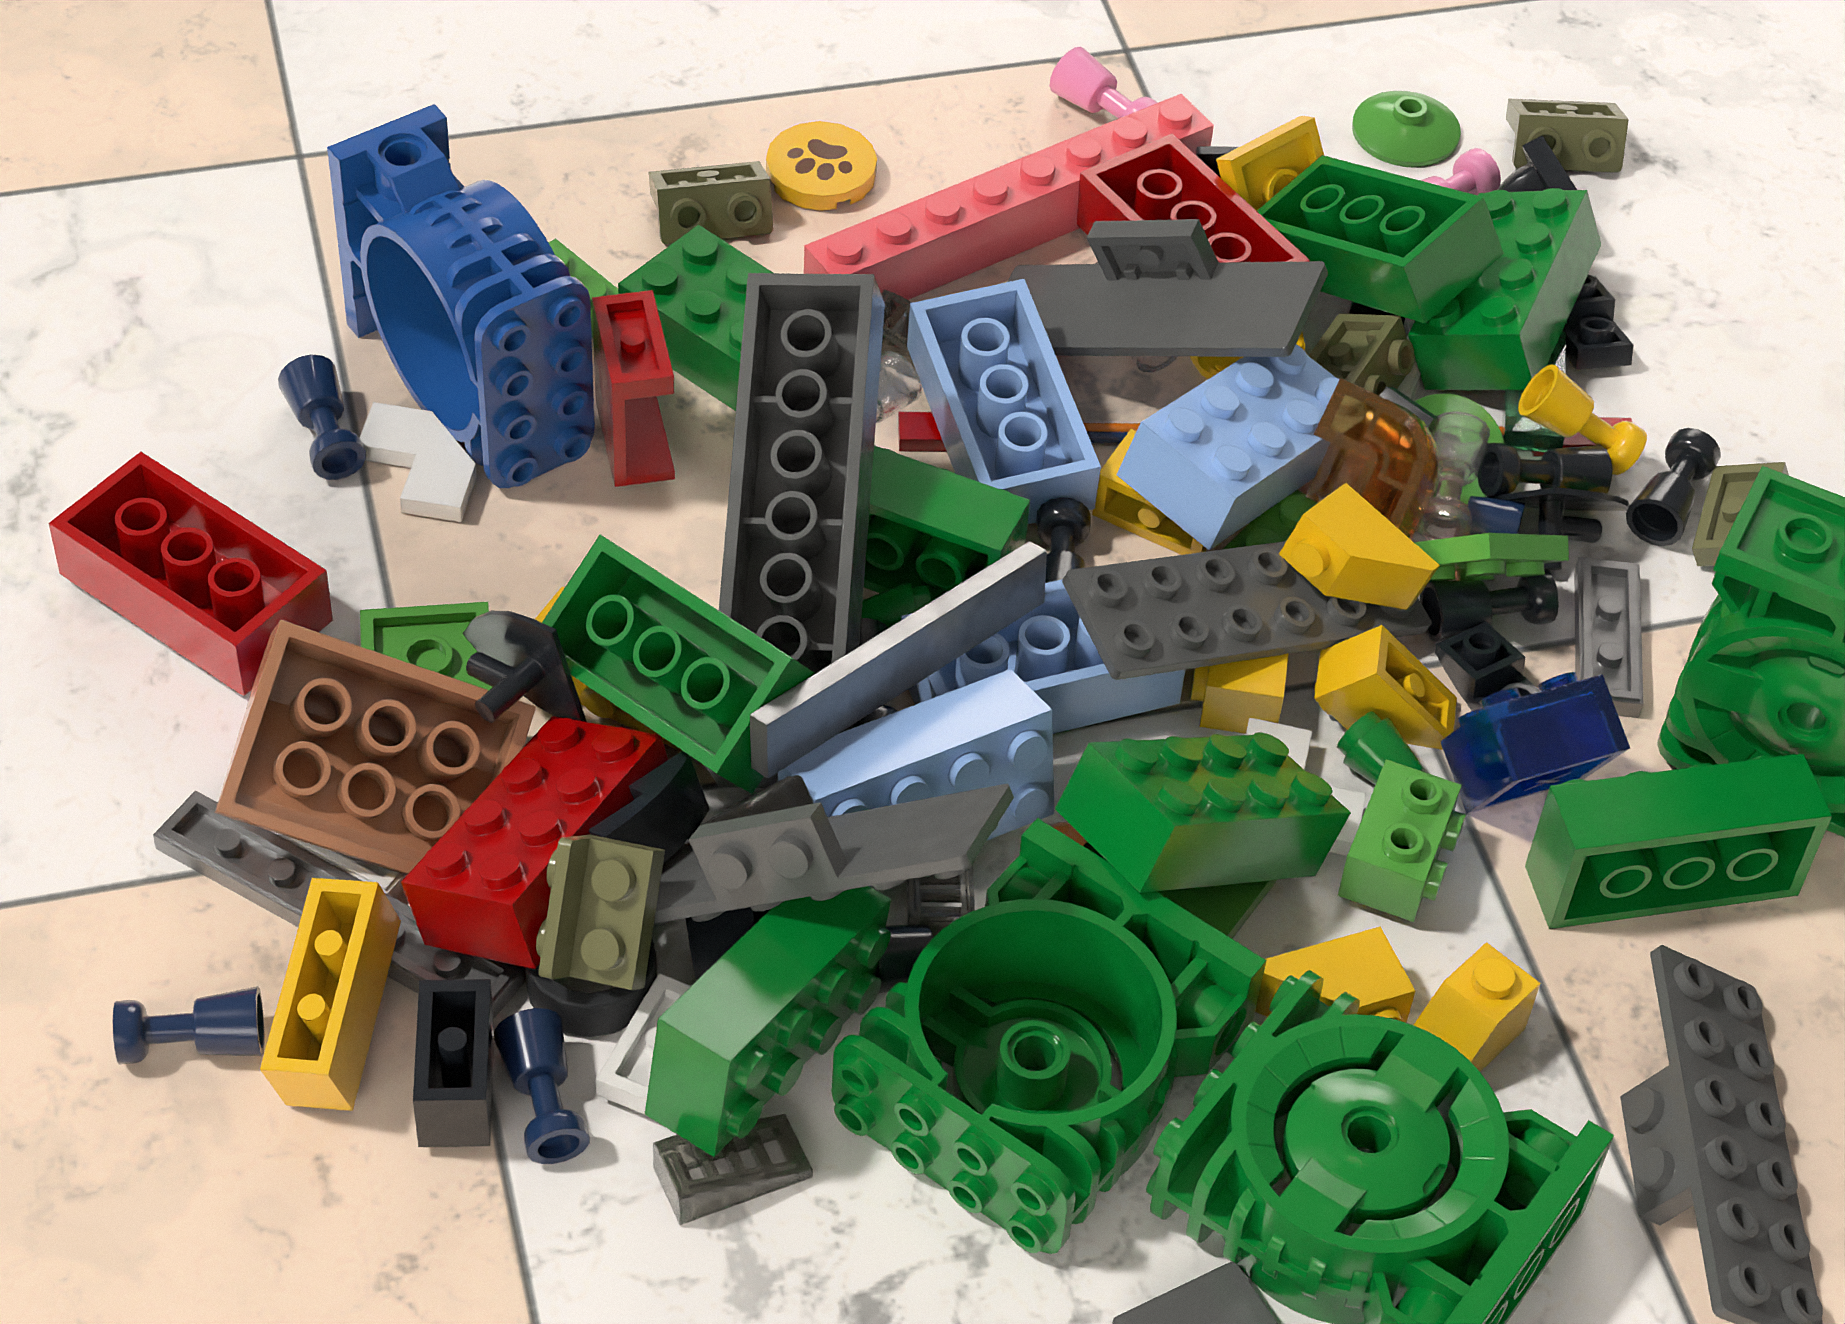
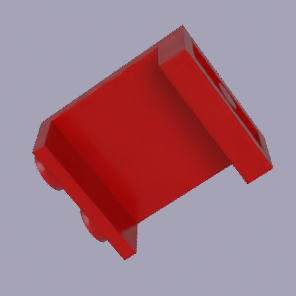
(629, 375)

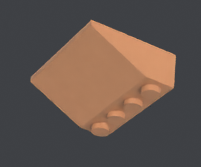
(362, 749)

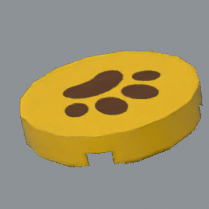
(821, 165)

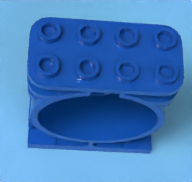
(464, 299)

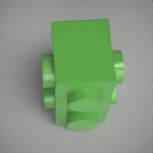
(1400, 841)

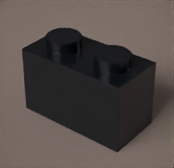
(454, 1063)

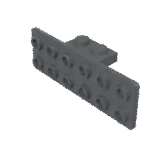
(1170, 296)
(1217, 611)
(806, 854)
(1717, 1141)

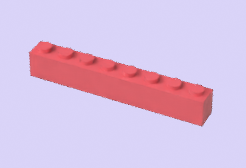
(994, 211)

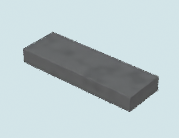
(1610, 629)

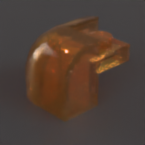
(1379, 453)

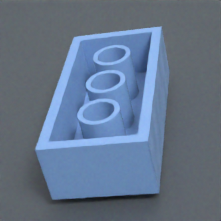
(1002, 395)
(1232, 444)
(1060, 664)
(941, 747)

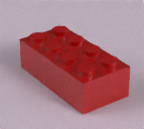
(1173, 184)
(188, 569)
(487, 875)

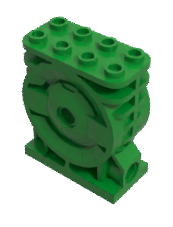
(1772, 642)
(1044, 982)
(1414, 1106)

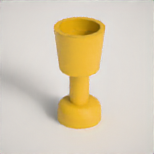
(1566, 409)

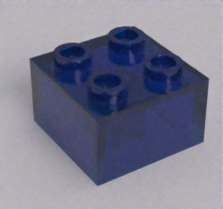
(1533, 740)

